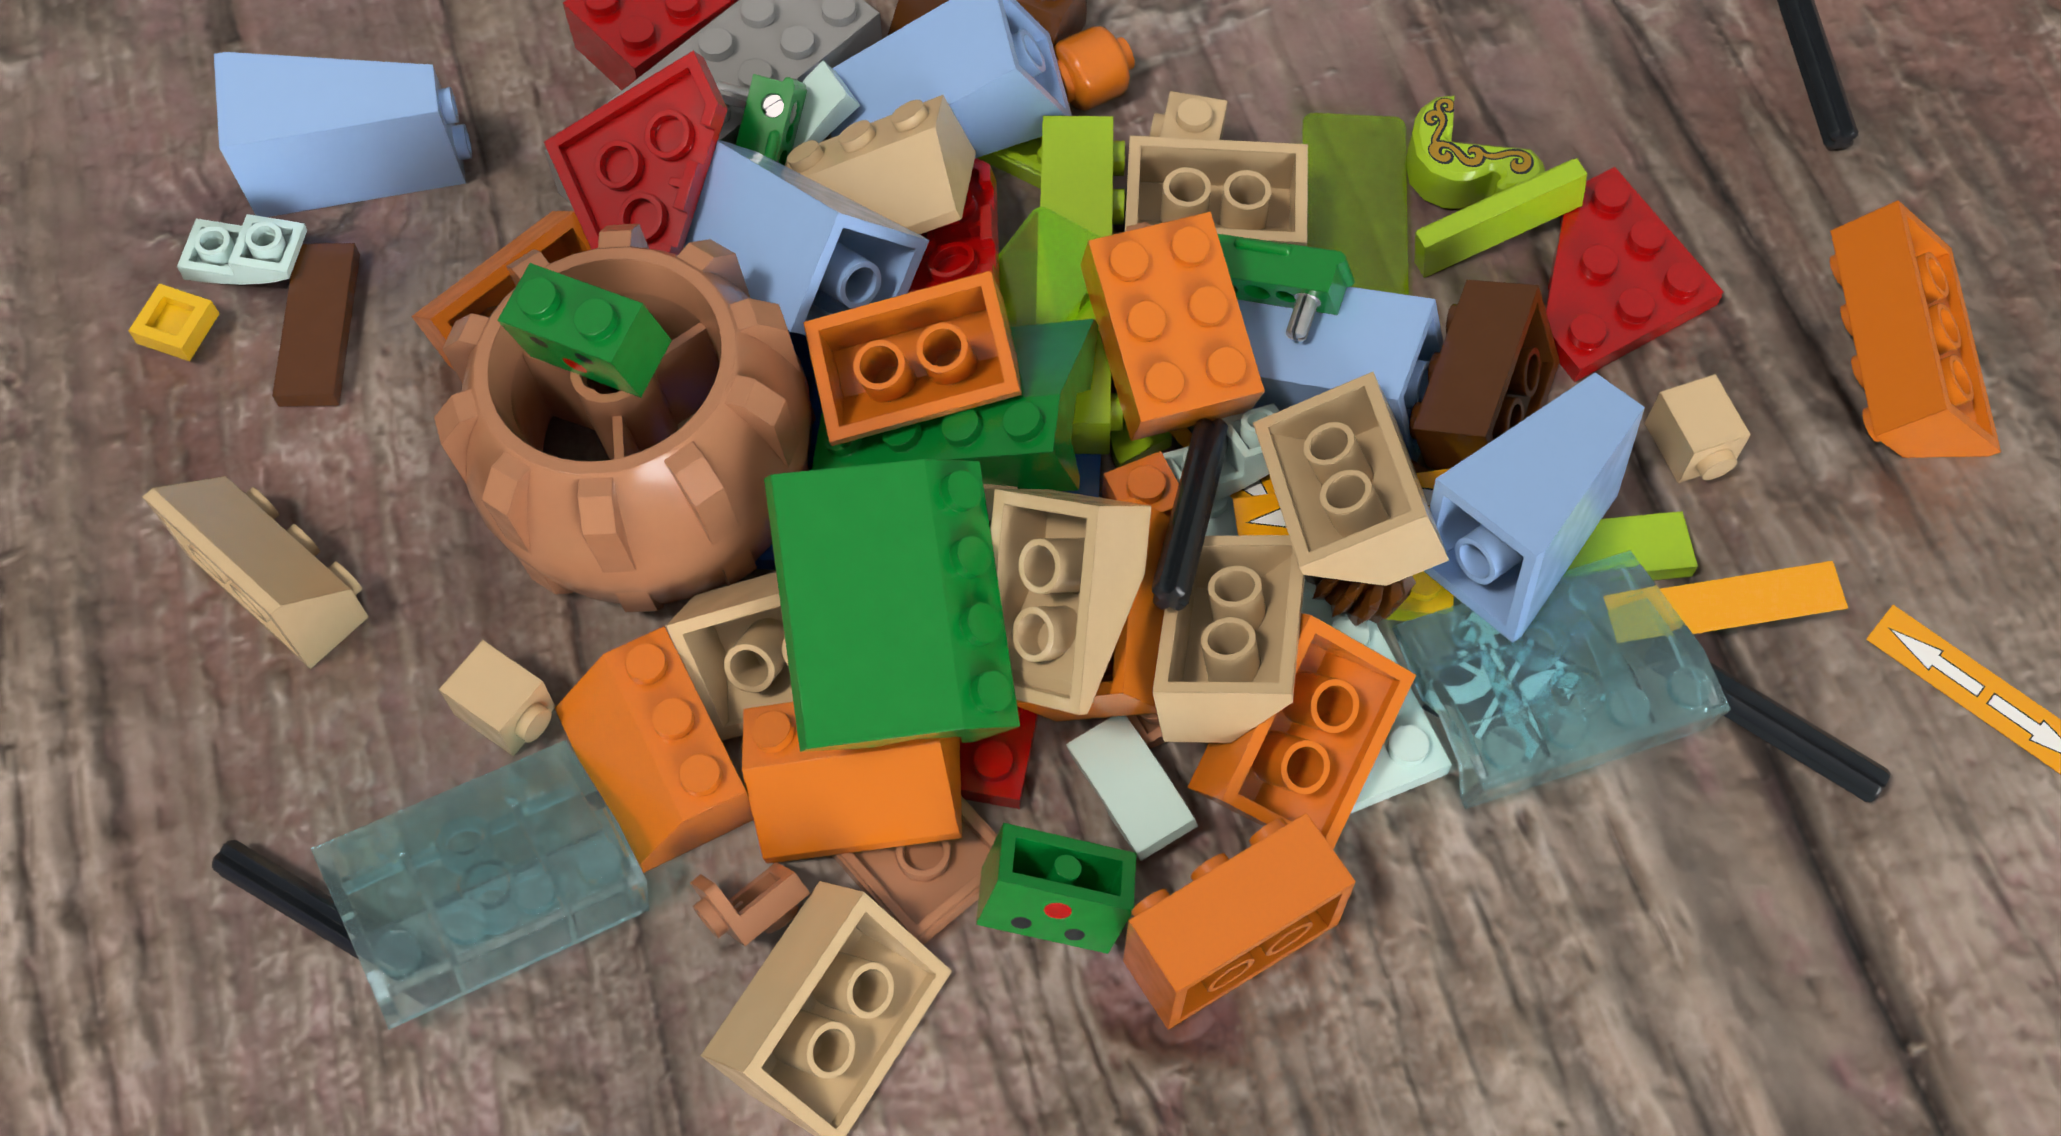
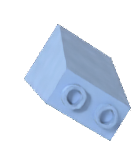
(978, 54)
(335, 130)
(800, 238)
(1370, 334)
(1531, 502)

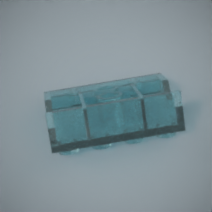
(1584, 685)
(481, 881)

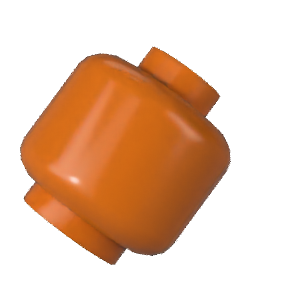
(1094, 67)

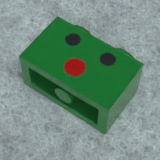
(585, 329)
(1056, 888)

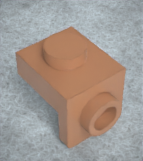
(760, 906)

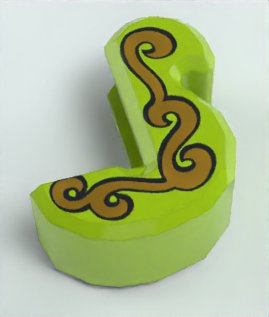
(1460, 172)

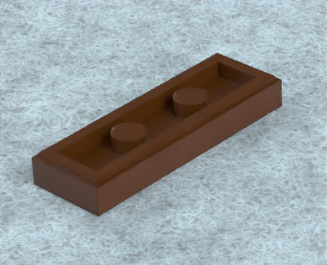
(316, 326)

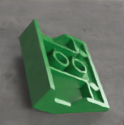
(1016, 439)
(890, 604)

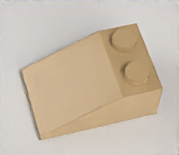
(1065, 588)

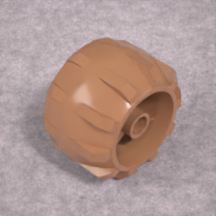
(671, 503)

